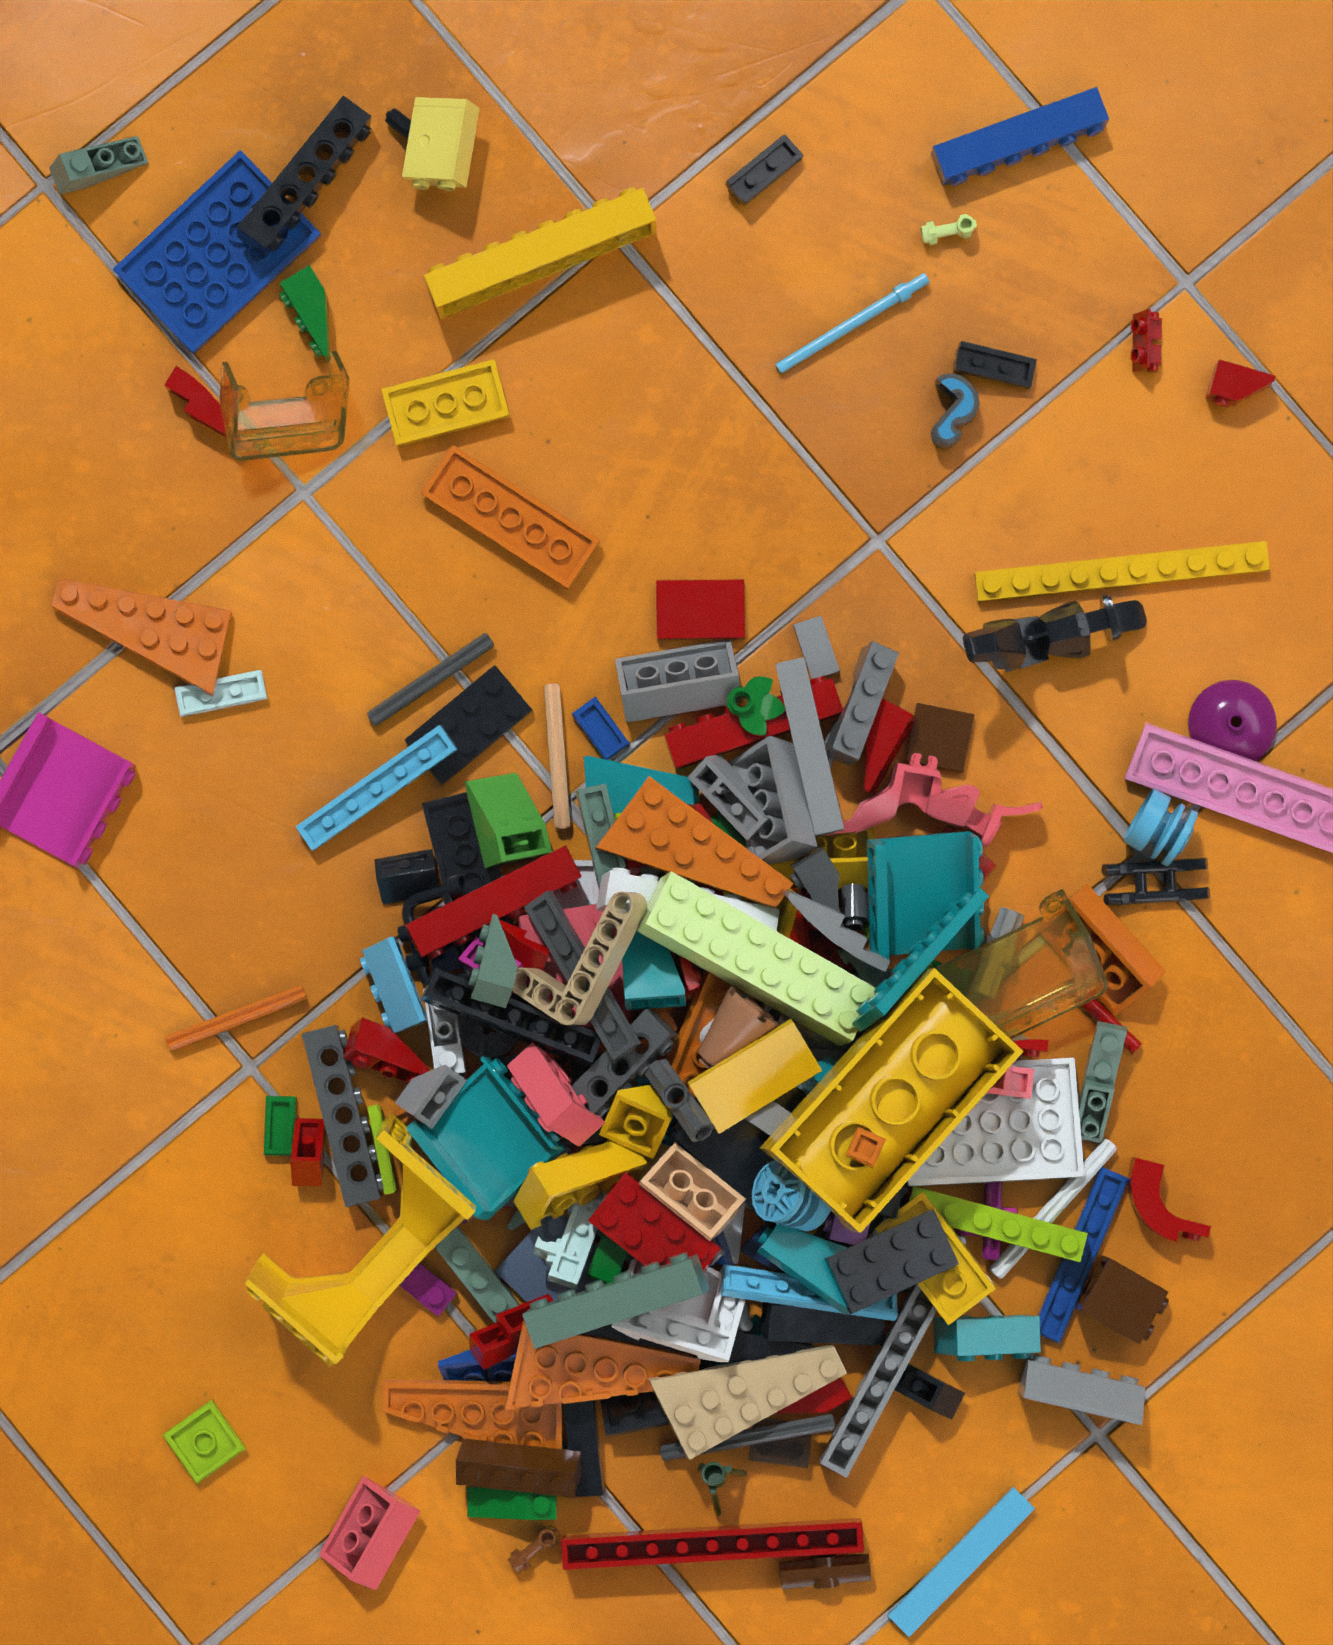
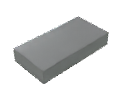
(816, 647)

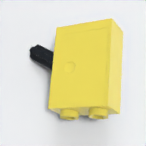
(438, 141)

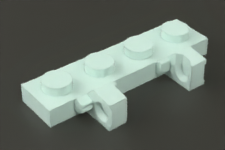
(570, 1253)

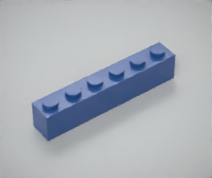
(1020, 136)

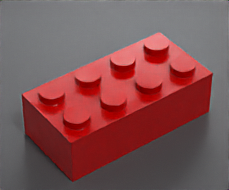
(649, 1227)

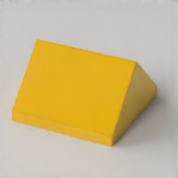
(637, 1120)

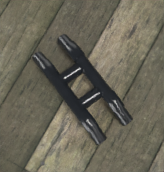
(1170, 893)

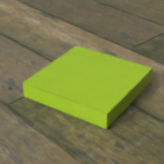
(204, 1441)

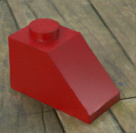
(1235, 383)
(308, 1152)

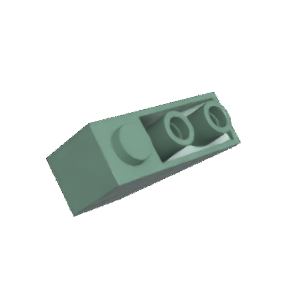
(96, 164)
(496, 968)

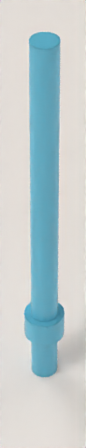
(900, 294)

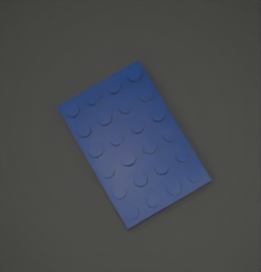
(197, 268)

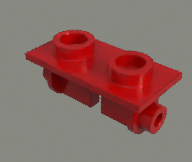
(1145, 328)

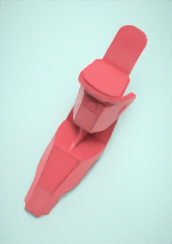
(923, 787)

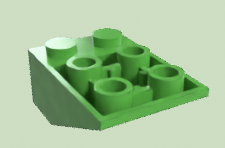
(506, 821)

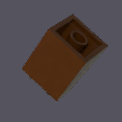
(1122, 1300)

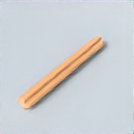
(557, 756)

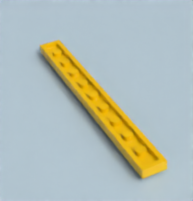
(1122, 571)

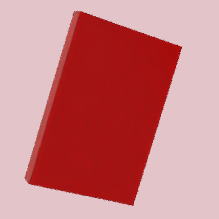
(700, 609)

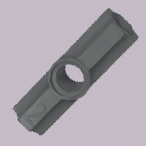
(688, 1111)

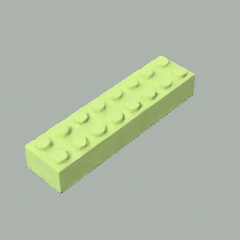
(754, 958)

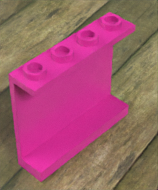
(61, 790)

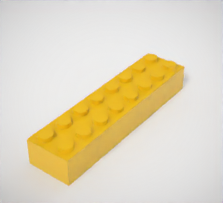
(540, 252)

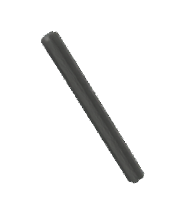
(759, 1435)

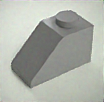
(431, 1094)

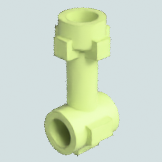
(963, 227)

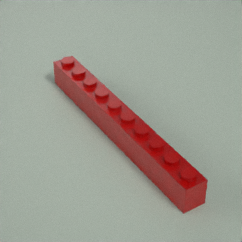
(712, 1543)

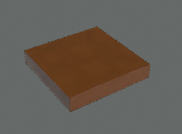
(940, 734)

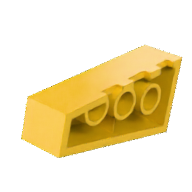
(574, 1179)

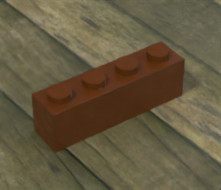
(518, 1468)

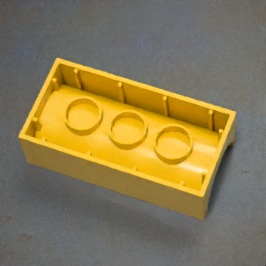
(901, 1080)

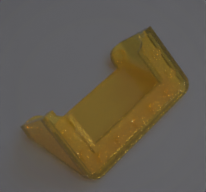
(1031, 970)

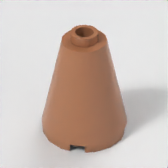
(734, 1027)

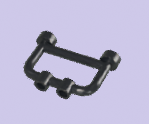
(454, 889)

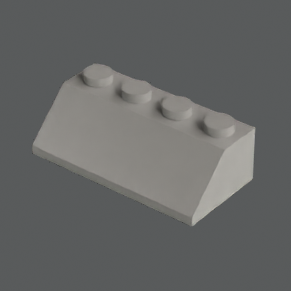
(677, 680)
(777, 785)
(1082, 1390)

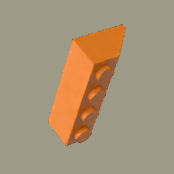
(1123, 958)

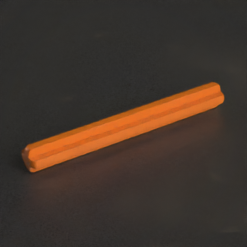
(235, 1018)

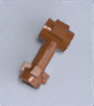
(546, 1538)

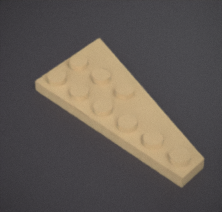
(731, 1397)

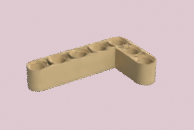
(588, 965)

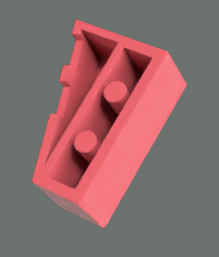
(552, 1096)

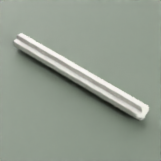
(1057, 1204)

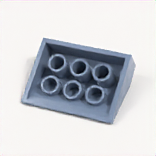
(529, 1273)

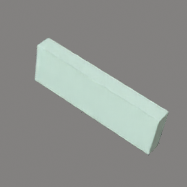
(229, 692)

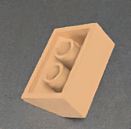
(693, 1192)

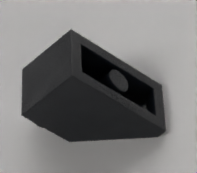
(929, 1391)

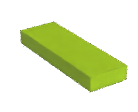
(383, 1154)

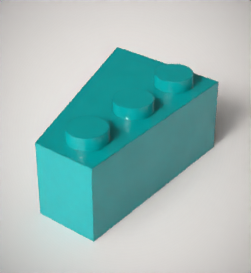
(988, 1336)

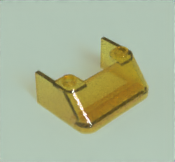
(286, 424)

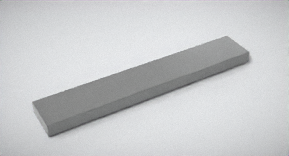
(809, 746)

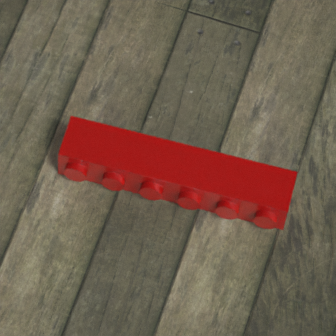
(725, 733)
(500, 897)

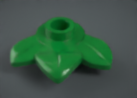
(759, 706)

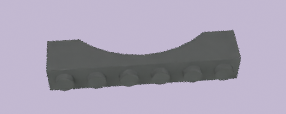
(821, 880)

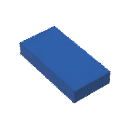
(600, 728)

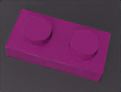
(428, 1289)

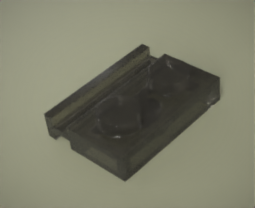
(785, 1452)

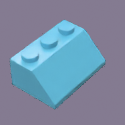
(393, 985)

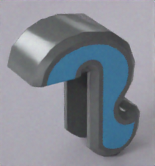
(959, 414)

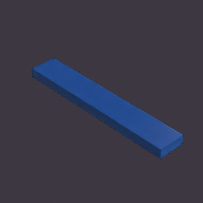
(1072, 1274)

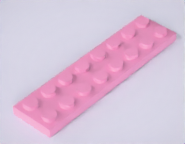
(1233, 786)

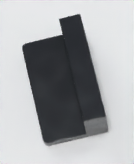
(405, 875)

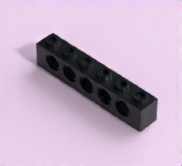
(344, 117)
(515, 1020)

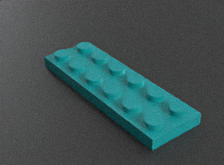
(920, 957)

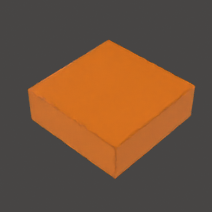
(865, 1147)

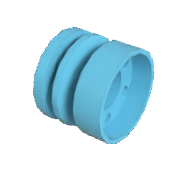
(1160, 827)
(786, 1200)

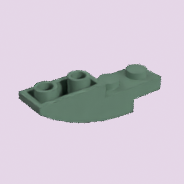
(1099, 1079)

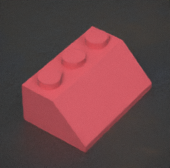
(369, 1533)

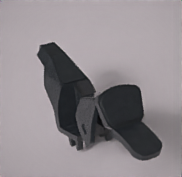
(1059, 632)

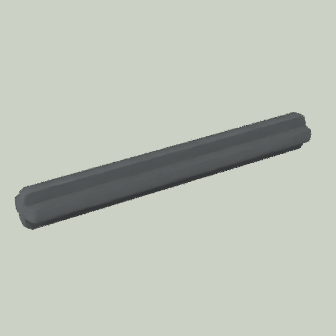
(430, 679)

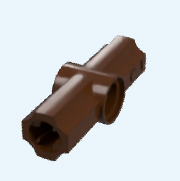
(825, 1571)

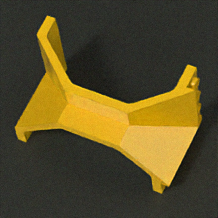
(334, 1308)

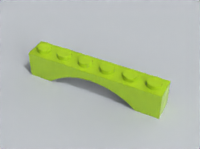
(1007, 1226)

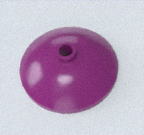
(1215, 707)

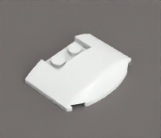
(696, 1325)

